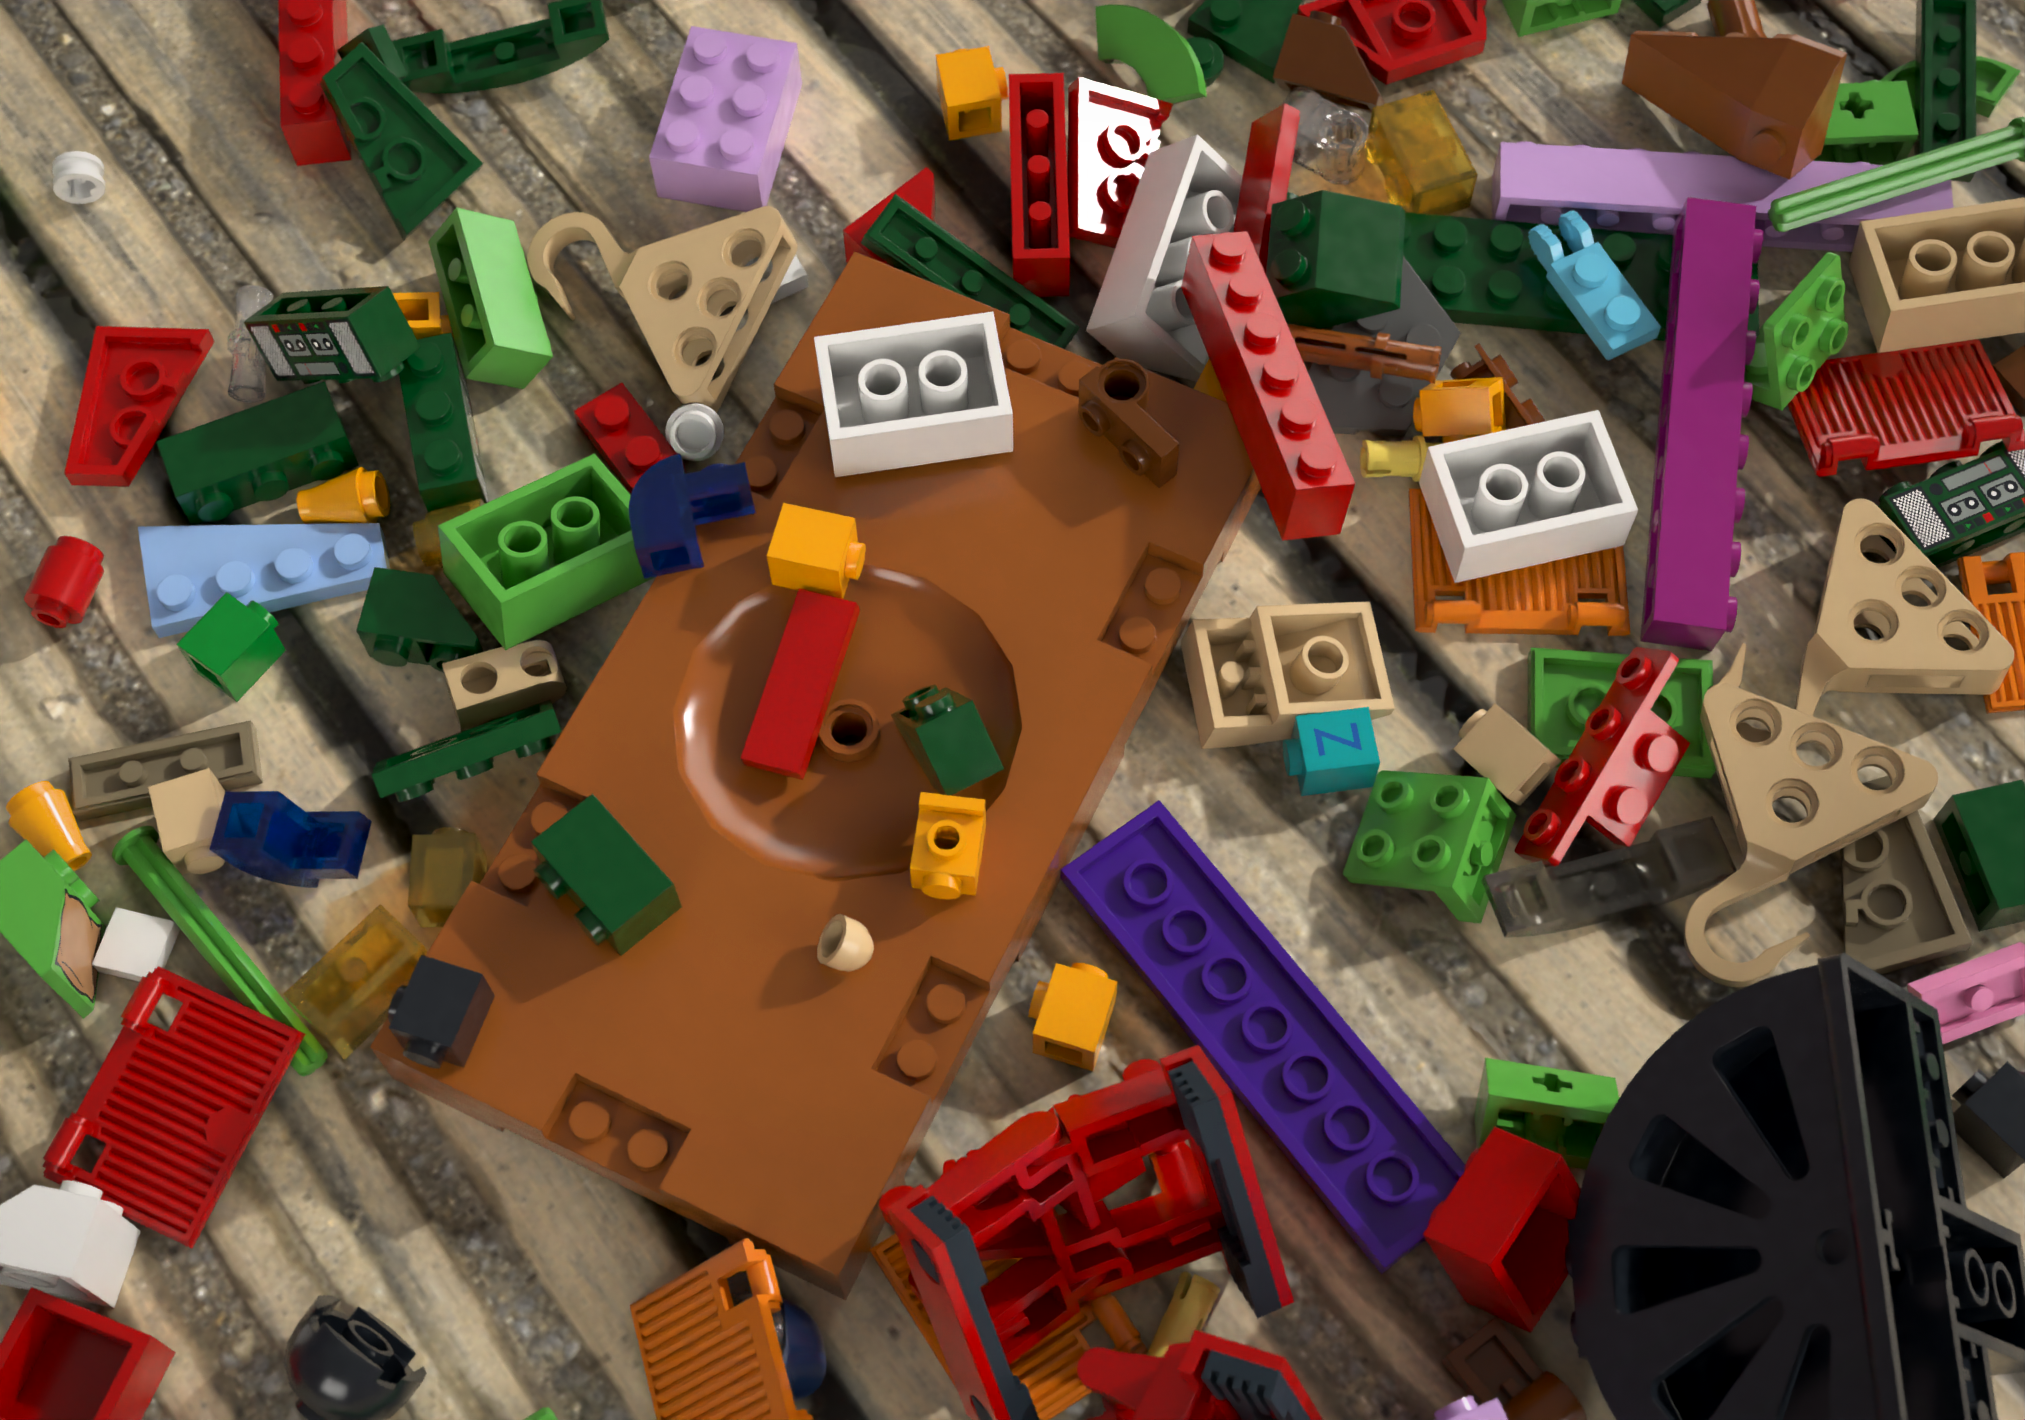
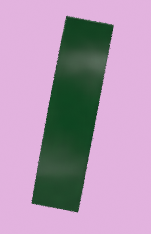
(505, 54)

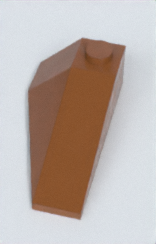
(1743, 93)

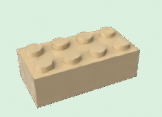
(1942, 275)

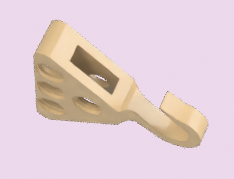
(707, 265)
(1912, 646)
(1833, 796)

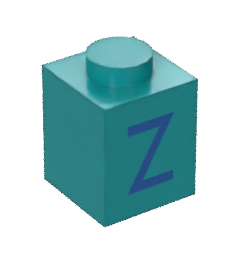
(1332, 751)

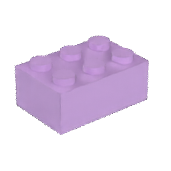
(726, 119)

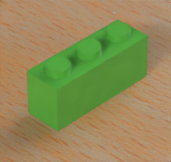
(490, 299)

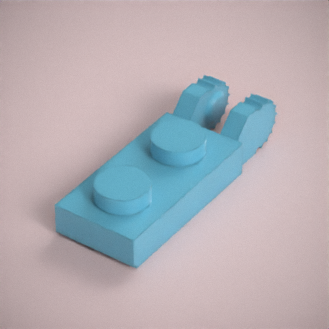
(1593, 287)

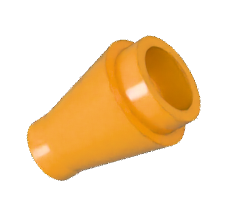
(350, 498)
(48, 823)

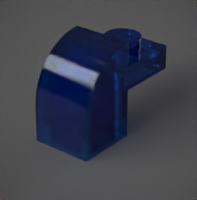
(670, 505)
(284, 843)

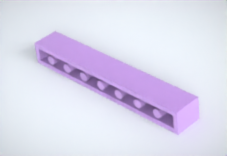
(1648, 189)

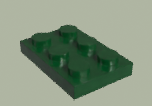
(467, 751)

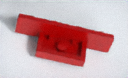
(1614, 766)

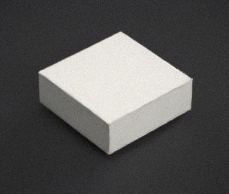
(135, 944)

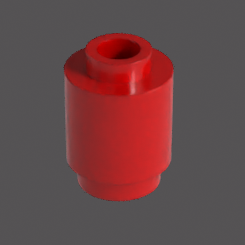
(65, 582)

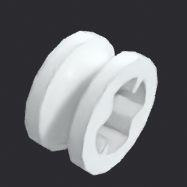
(78, 177)

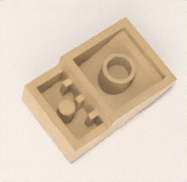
(1279, 664)

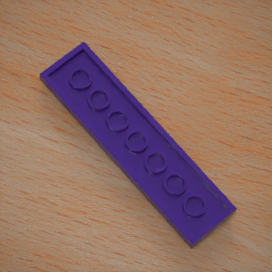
(1268, 1032)

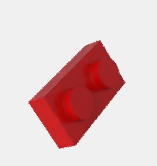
(623, 434)

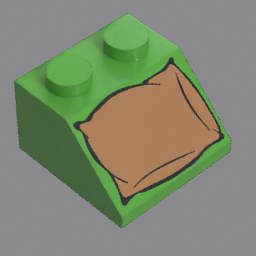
(51, 922)

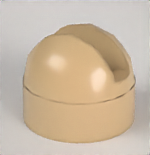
(845, 944)

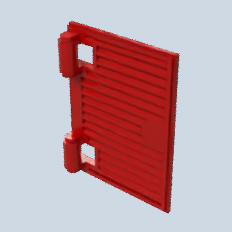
(1904, 408)
(175, 1105)

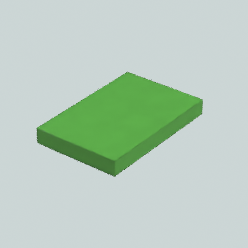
(1573, 683)

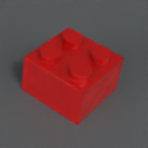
(1507, 1228)
(76, 1364)

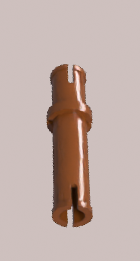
(1420, 360)

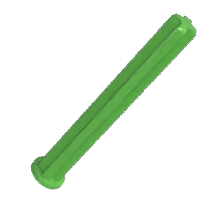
(1899, 177)
(212, 939)

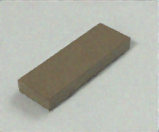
(120, 777)

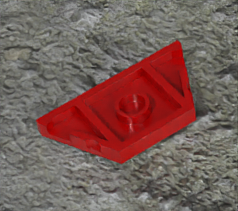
(1409, 35)

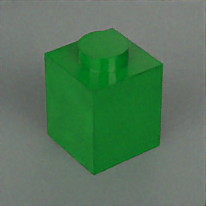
(233, 645)

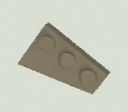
(1898, 897)

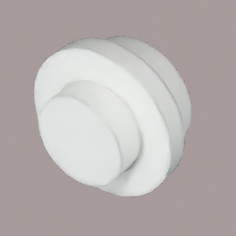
(694, 431)

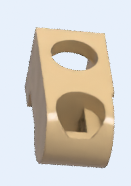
(503, 682)

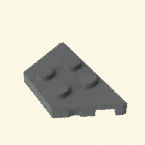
(1386, 405)

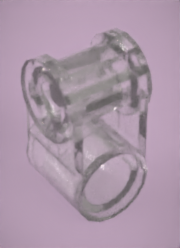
(1326, 133)

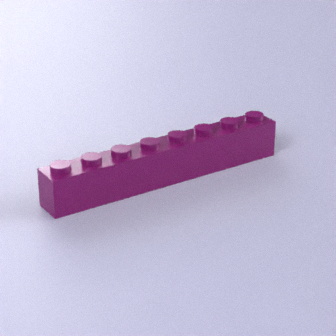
(1700, 426)

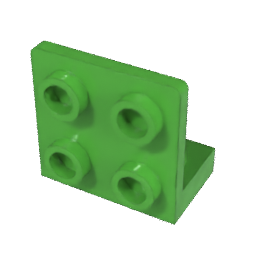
(1799, 336)
(1432, 837)

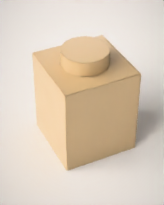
(1505, 753)
(187, 818)

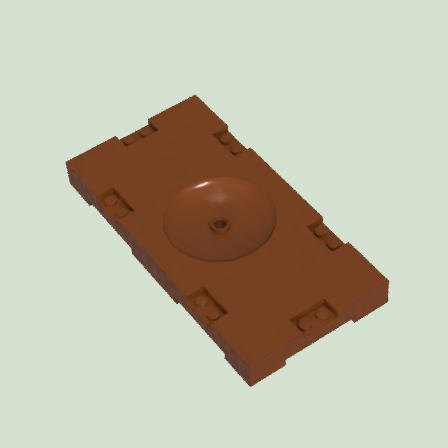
(719, 1047)

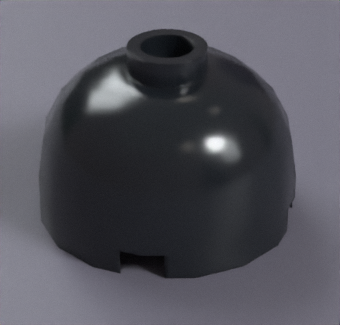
(348, 1365)

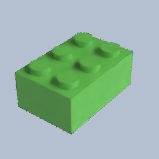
(543, 551)

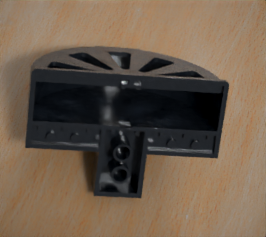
(1793, 1220)

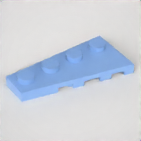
(268, 564)

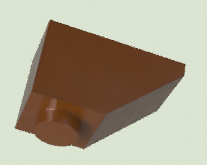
(1325, 59)

